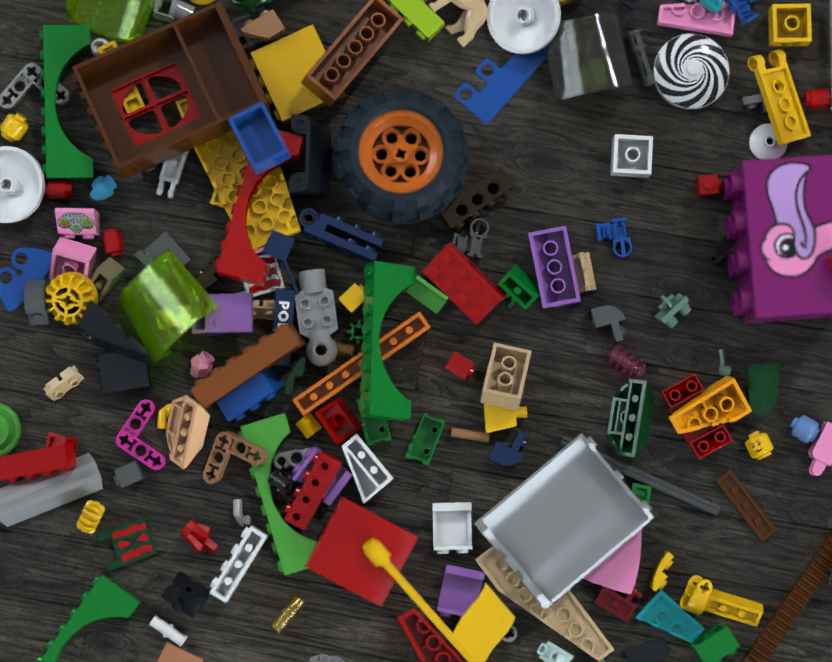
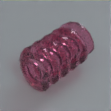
(626, 362)

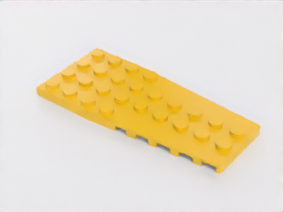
(271, 202)

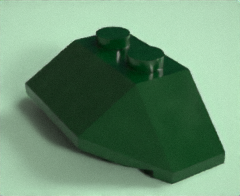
(630, 417)

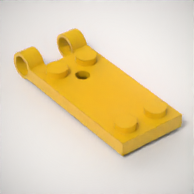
(781, 104)

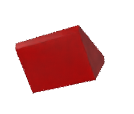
(338, 420)

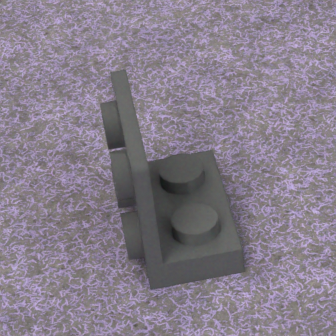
(159, 246)

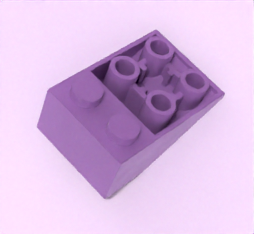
(231, 317)

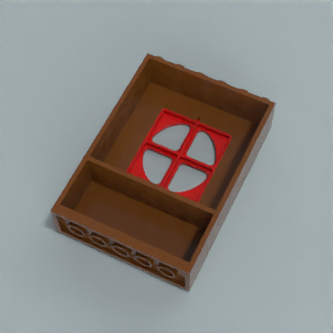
(196, 53)

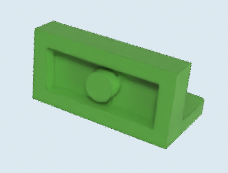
(427, 295)

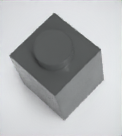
(128, 474)

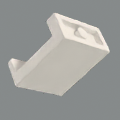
(452, 527)

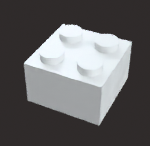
(631, 156)

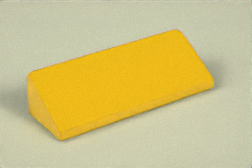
(734, 607)

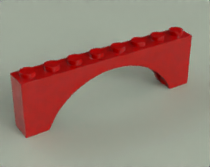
(238, 258)

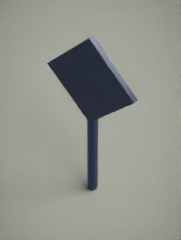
(279, 246)

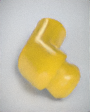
(163, 415)

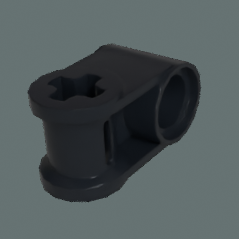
(282, 482)

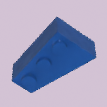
(251, 394)

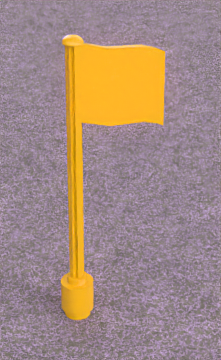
(479, 626)

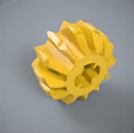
(90, 517)

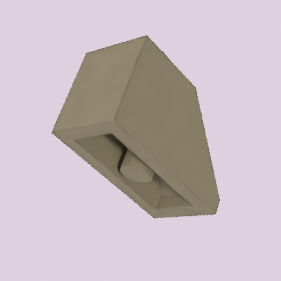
(106, 277)

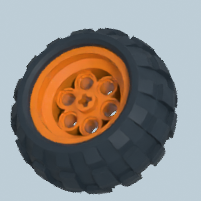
(402, 115)

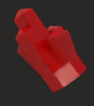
(198, 537)

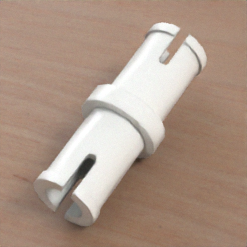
(168, 630)

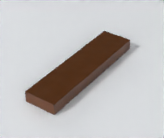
(745, 505)

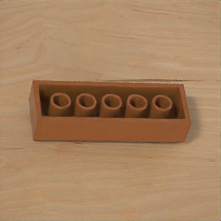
(352, 51)
(252, 361)

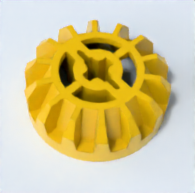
(79, 289)

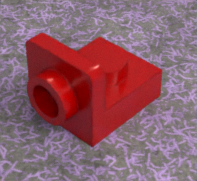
(56, 439)

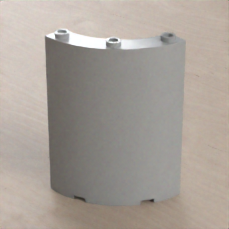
(564, 520)

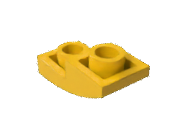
(659, 578)

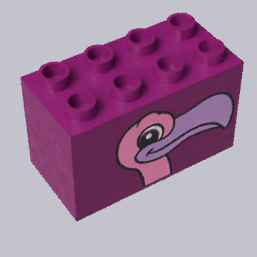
(780, 238)

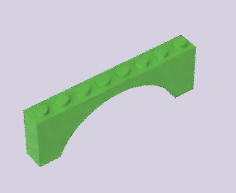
(289, 544)

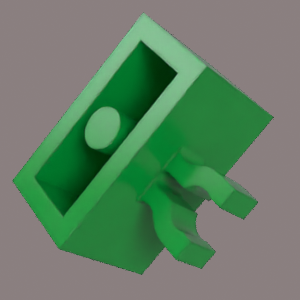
(519, 287)

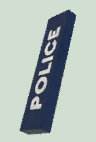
(284, 313)

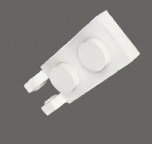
(171, 173)

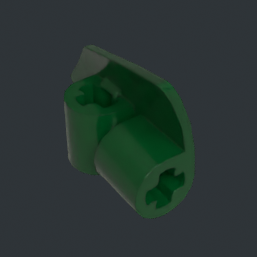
(762, 386)

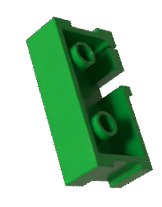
(371, 429)
(425, 439)

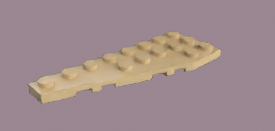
(563, 615)

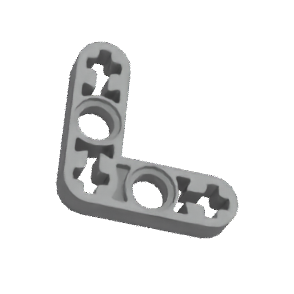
(23, 76)

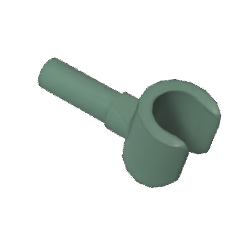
(723, 369)

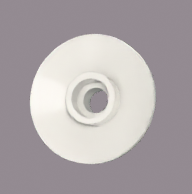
(760, 147)

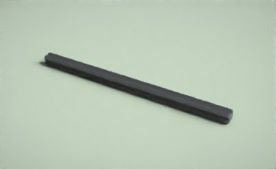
(656, 482)

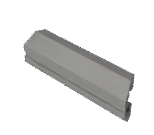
(38, 495)

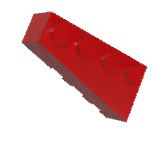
(424, 639)

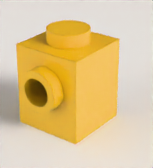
(353, 298)

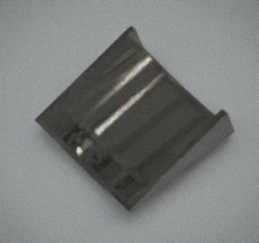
(588, 56)

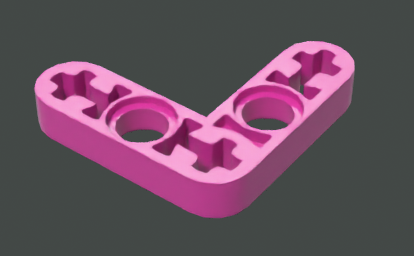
(134, 434)

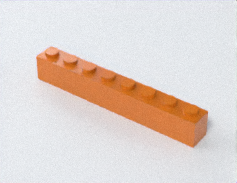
(351, 370)

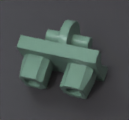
(670, 307)

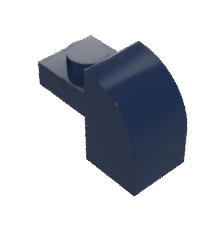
(507, 455)

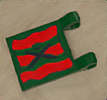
(131, 542)

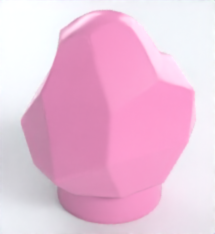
(201, 364)

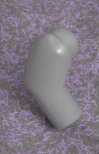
(238, 513)

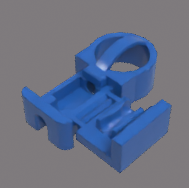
(743, 9)
(616, 230)

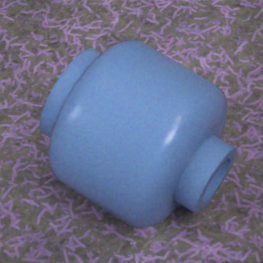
(805, 429)

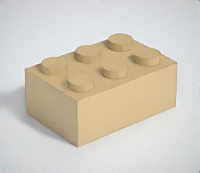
(505, 376)

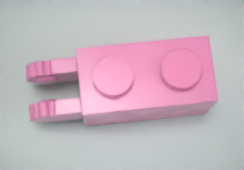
(821, 450)

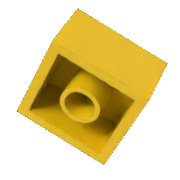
(789, 25)

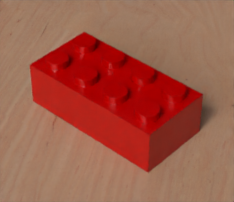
(464, 283)

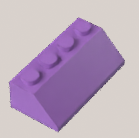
(554, 267)

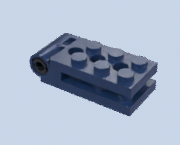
(319, 228)

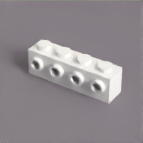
(237, 566)

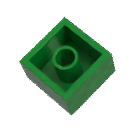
(715, 644)

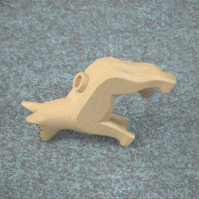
(470, 20)

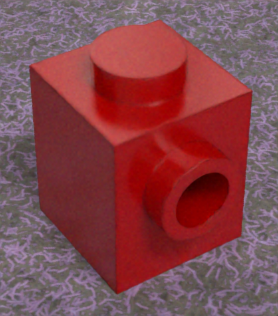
(708, 185)

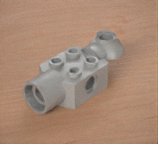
(317, 315)

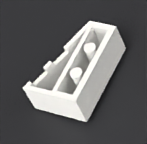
(365, 467)

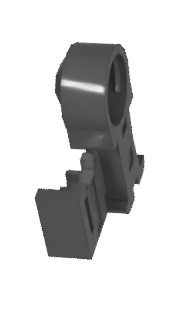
(474, 243)

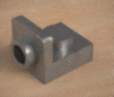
(752, 102)

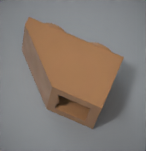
(264, 28)

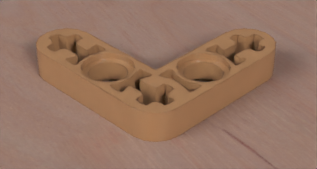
(231, 448)

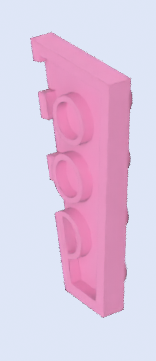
(697, 18)

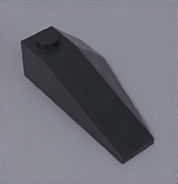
(101, 332)

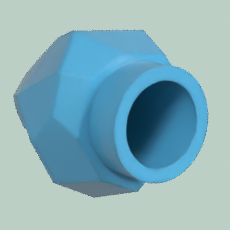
(102, 187)

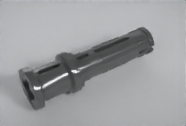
(640, 48)

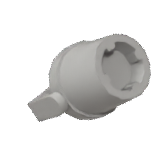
(177, 10)

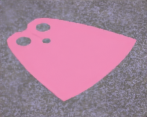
(619, 568)

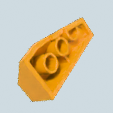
(713, 406)

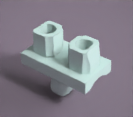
(552, 653)

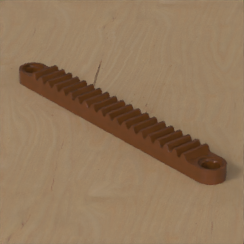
(792, 604)

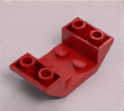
(705, 439)

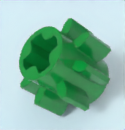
(352, 332)

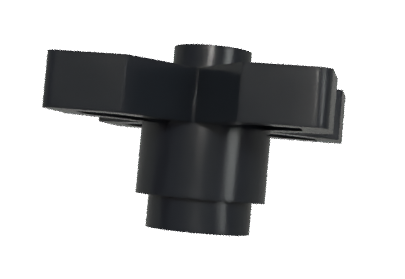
(184, 596)

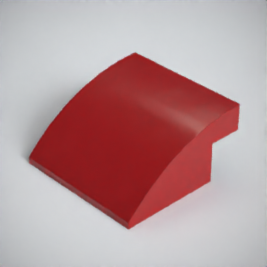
(341, 555)

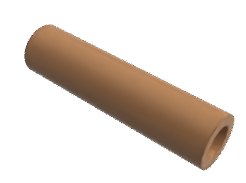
(470, 435)

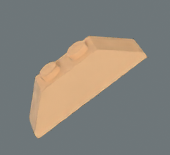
(186, 430)

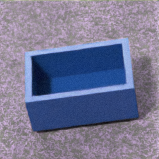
(259, 138)

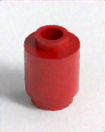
(817, 98)
(58, 189)
(113, 242)

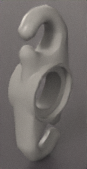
(287, 456)

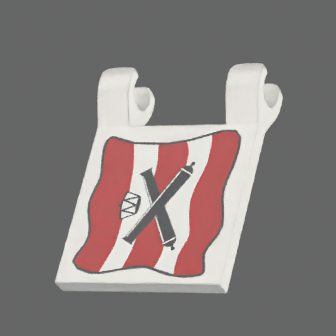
(273, 279)

